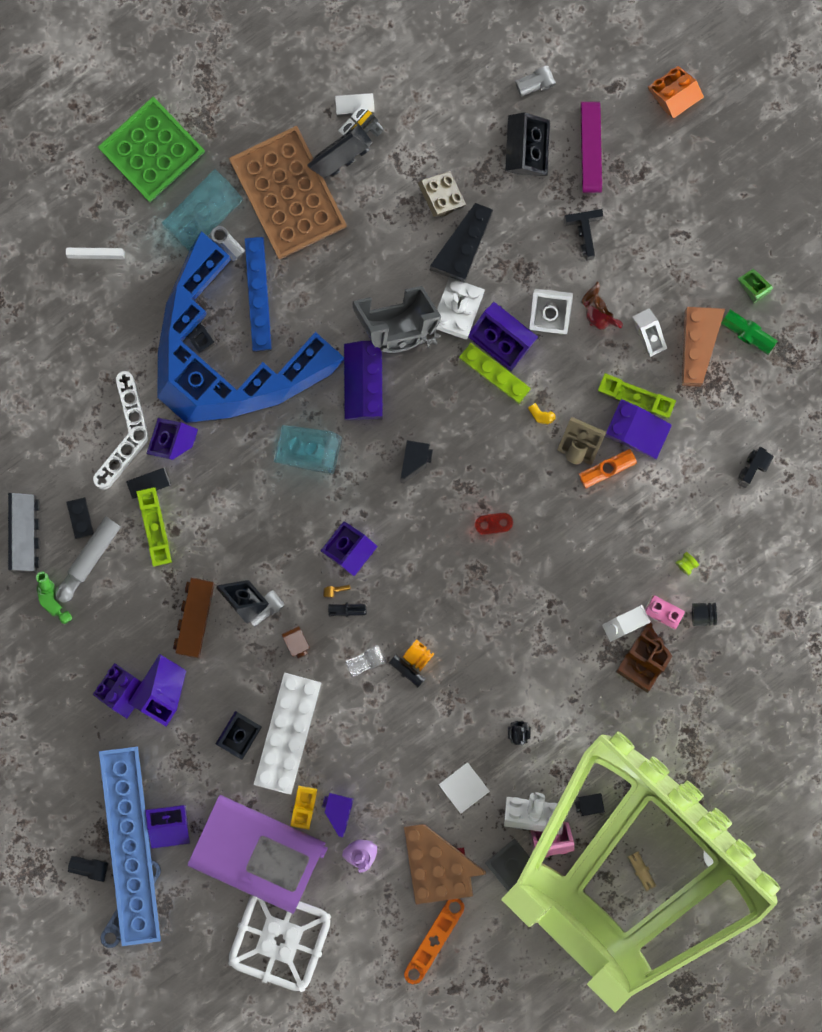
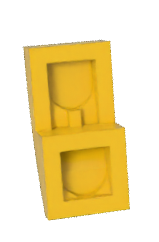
(303, 807)

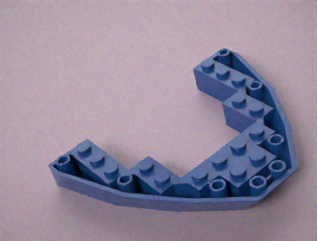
(196, 389)

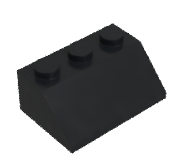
(527, 144)
(341, 152)

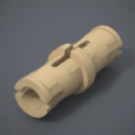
(642, 871)

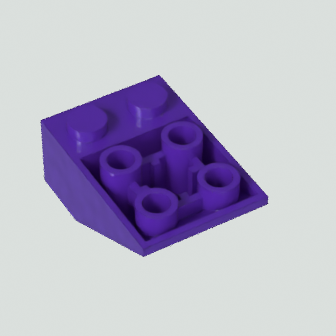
(160, 690)

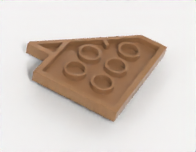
(437, 867)

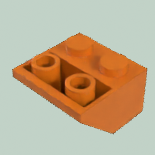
(676, 91)

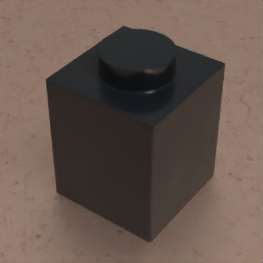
(590, 804)

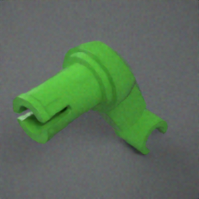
(47, 599)

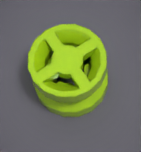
(687, 563)

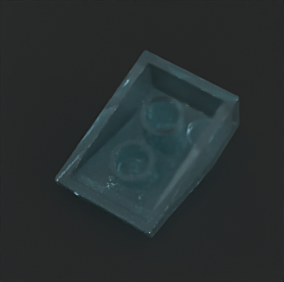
(308, 449)

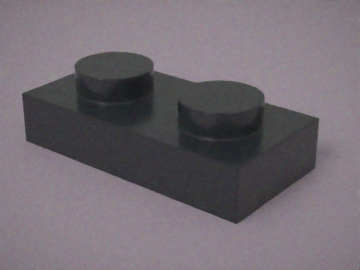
(80, 518)

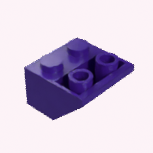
(117, 690)
(167, 826)

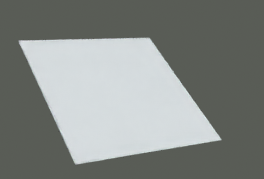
(464, 788)

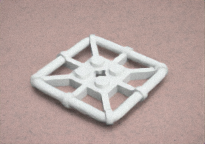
(285, 951)

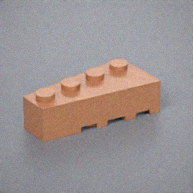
(700, 334)

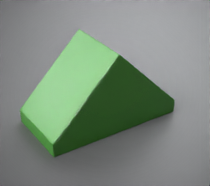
(755, 285)

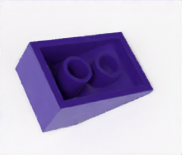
(638, 429)

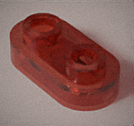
(493, 522)

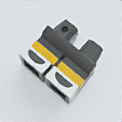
(366, 121)

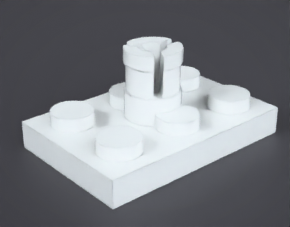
(459, 307)
(530, 813)

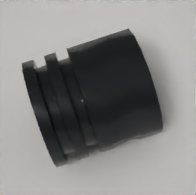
(704, 614)

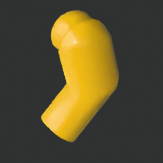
(541, 417)

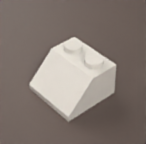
(551, 311)

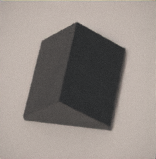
(244, 599)
(238, 735)

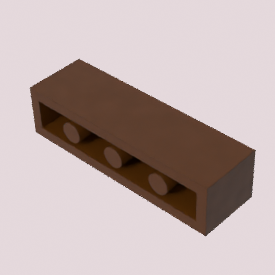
(195, 617)

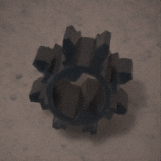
(519, 732)

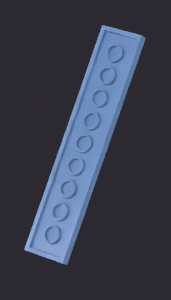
(129, 846)

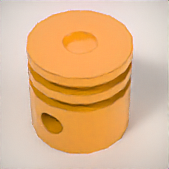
(418, 655)

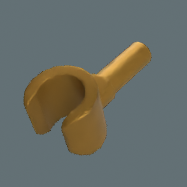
(329, 590)

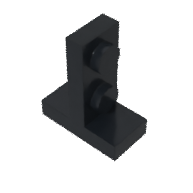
(584, 230)

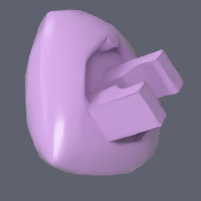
(360, 854)

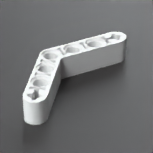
(129, 440)

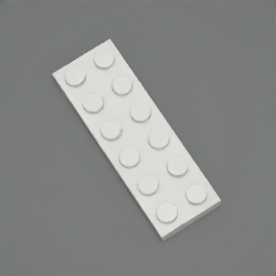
(287, 733)

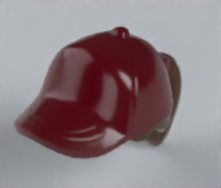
(597, 312)

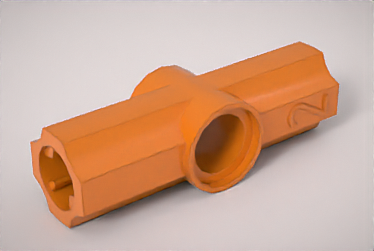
(596, 474)

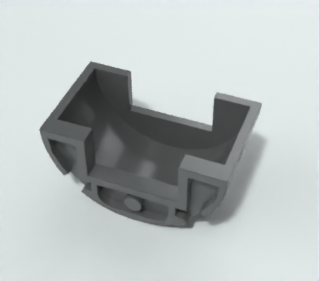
(399, 325)

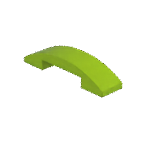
(651, 402)
(154, 526)

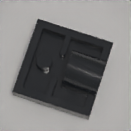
(757, 459)

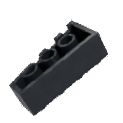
(461, 248)

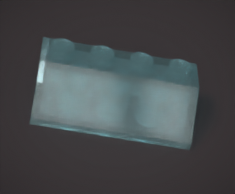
(202, 209)

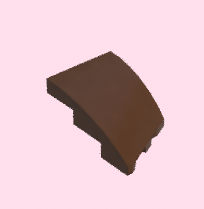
(645, 659)

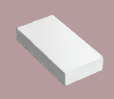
(350, 103)

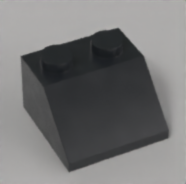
(415, 459)

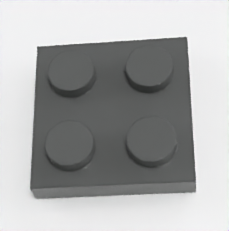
(508, 863)

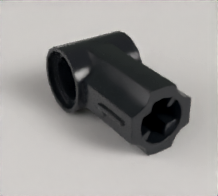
(92, 869)

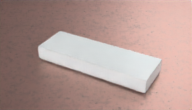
(95, 253)

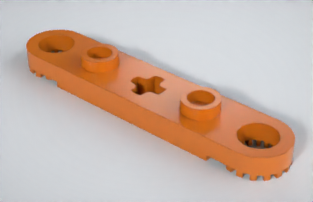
(426, 953)

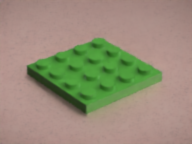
(151, 149)

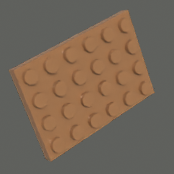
(286, 193)

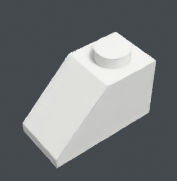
(649, 332)
(626, 623)

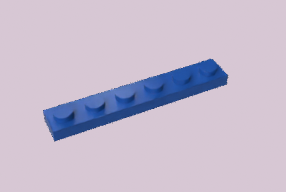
(258, 294)

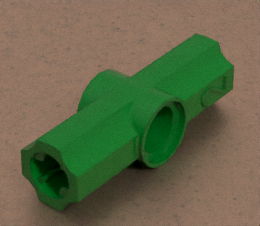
(749, 332)

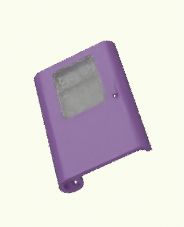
(260, 849)

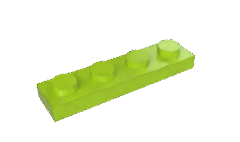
(494, 373)

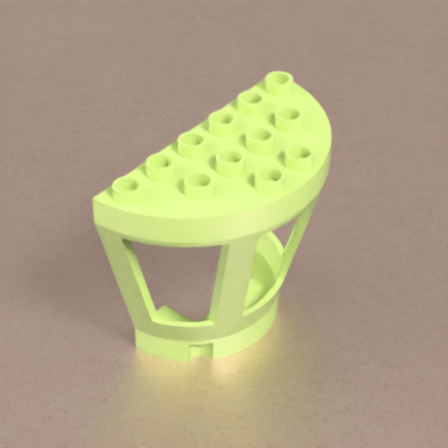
(587, 929)

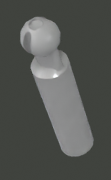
(87, 559)

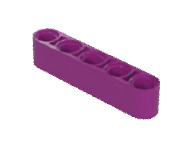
(591, 147)

